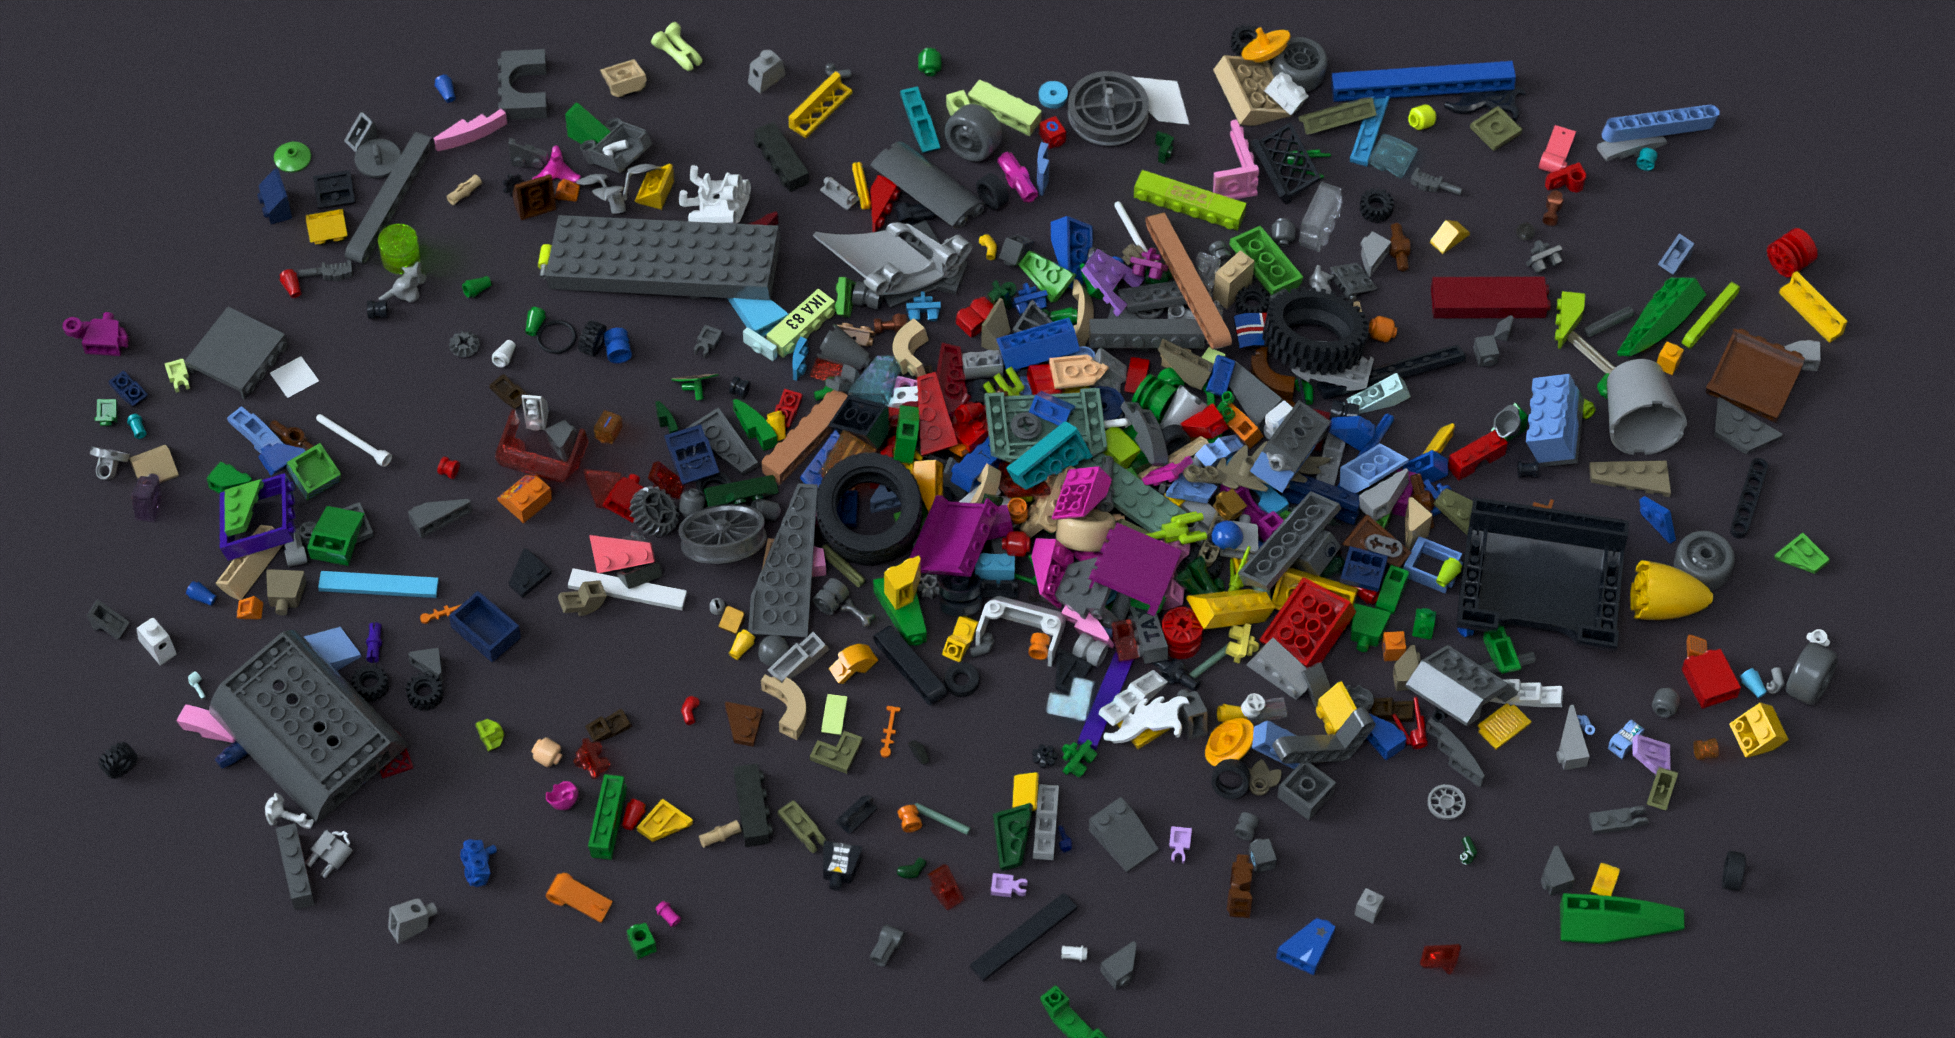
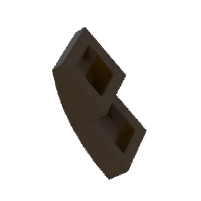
(507, 391)
(1386, 707)
(608, 727)

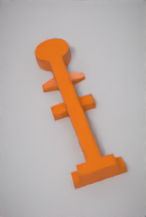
(425, 617)
(885, 751)

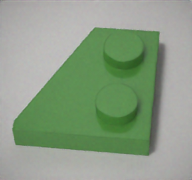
(1803, 555)

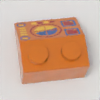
(526, 497)

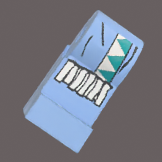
(1624, 739)

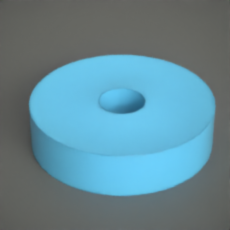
(1056, 100)

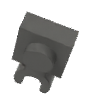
(707, 339)

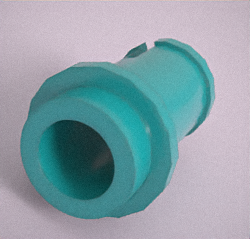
(135, 422)

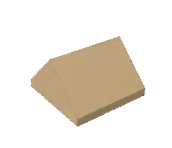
(155, 461)
(1416, 522)

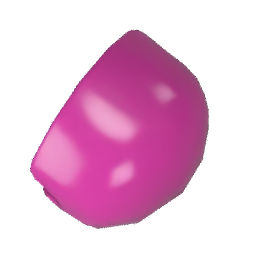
(563, 795)

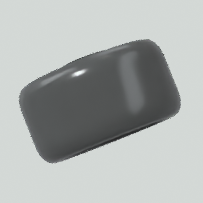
(1303, 61)
(973, 132)
(1706, 558)
(1812, 673)

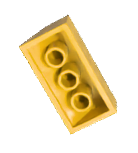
(1291, 579)
(1231, 608)

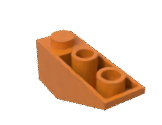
(1244, 428)

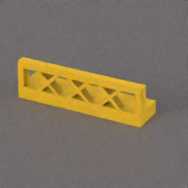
(813, 103)
(1813, 309)

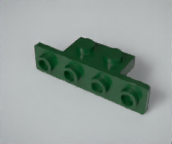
(741, 491)

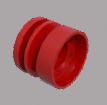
(1792, 252)
(1182, 632)

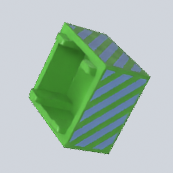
(313, 471)

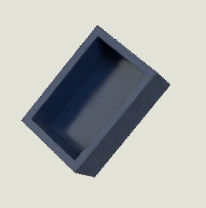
(484, 626)

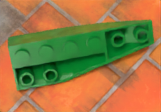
(1663, 314)

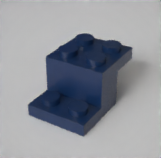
(691, 454)
(1364, 569)

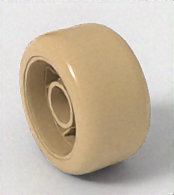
(1085, 532)

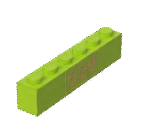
(1189, 200)

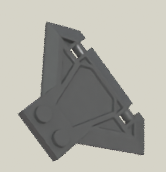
(946, 285)

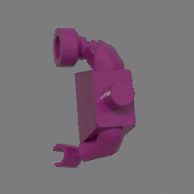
(99, 336)

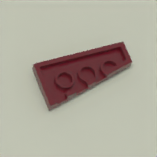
(950, 372)

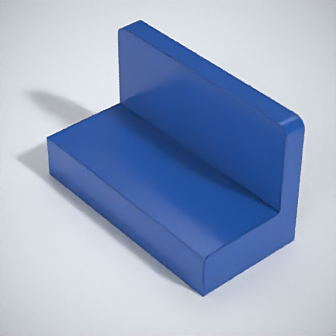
(1051, 408)

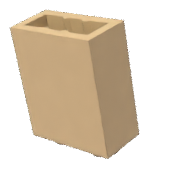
(1232, 277)

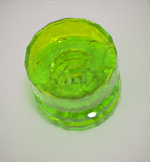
(398, 247)

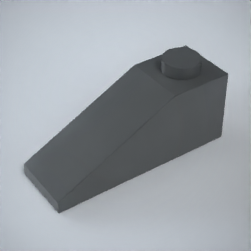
(435, 515)

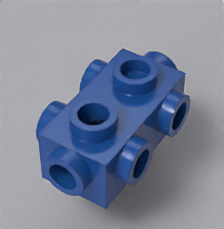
(476, 860)

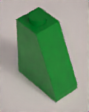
(583, 125)

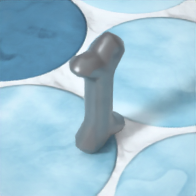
(849, 607)

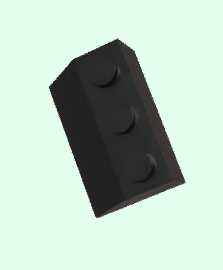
(863, 420)

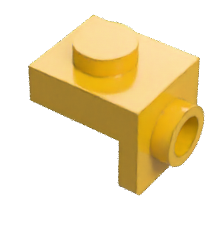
(1605, 880)

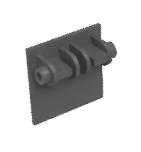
(1352, 280)

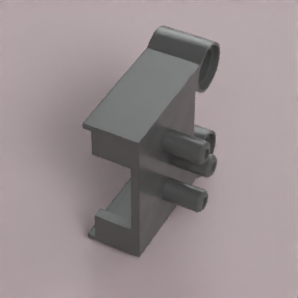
(637, 140)

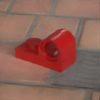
(1572, 177)

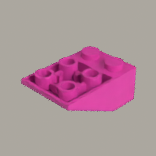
(1081, 492)
(1050, 563)

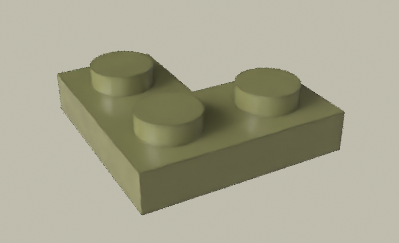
(837, 757)

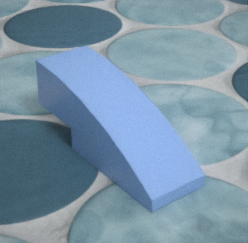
(1224, 447)

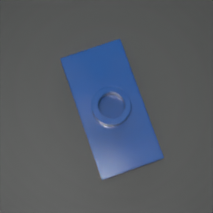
(1220, 375)

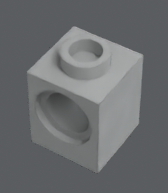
(1369, 905)

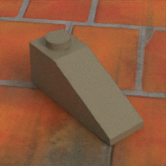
(1188, 366)

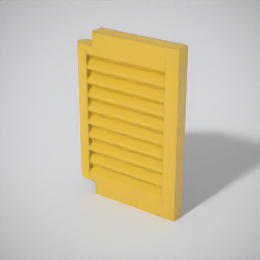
(1503, 725)

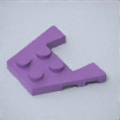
(1105, 274)

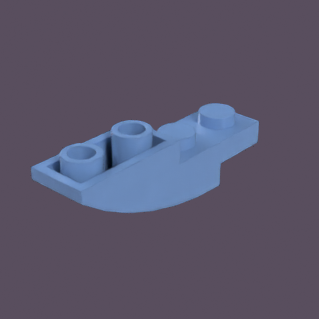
(252, 428)

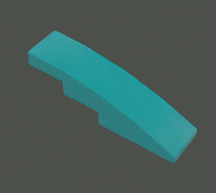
(919, 119)

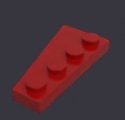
(934, 420)

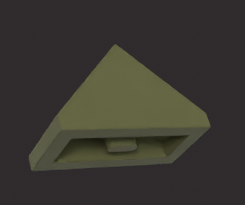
(1662, 788)

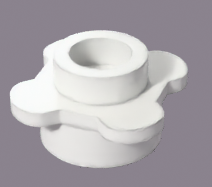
(1818, 634)

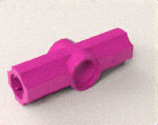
(1017, 177)

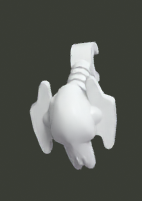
(274, 810)

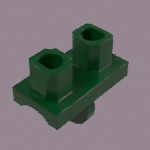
(1006, 292)

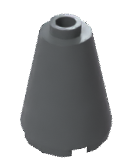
(842, 349)

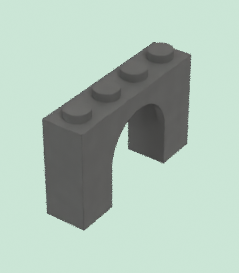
(516, 65)

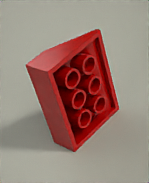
(1310, 622)

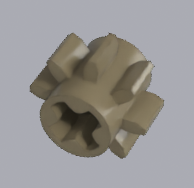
(1132, 251)

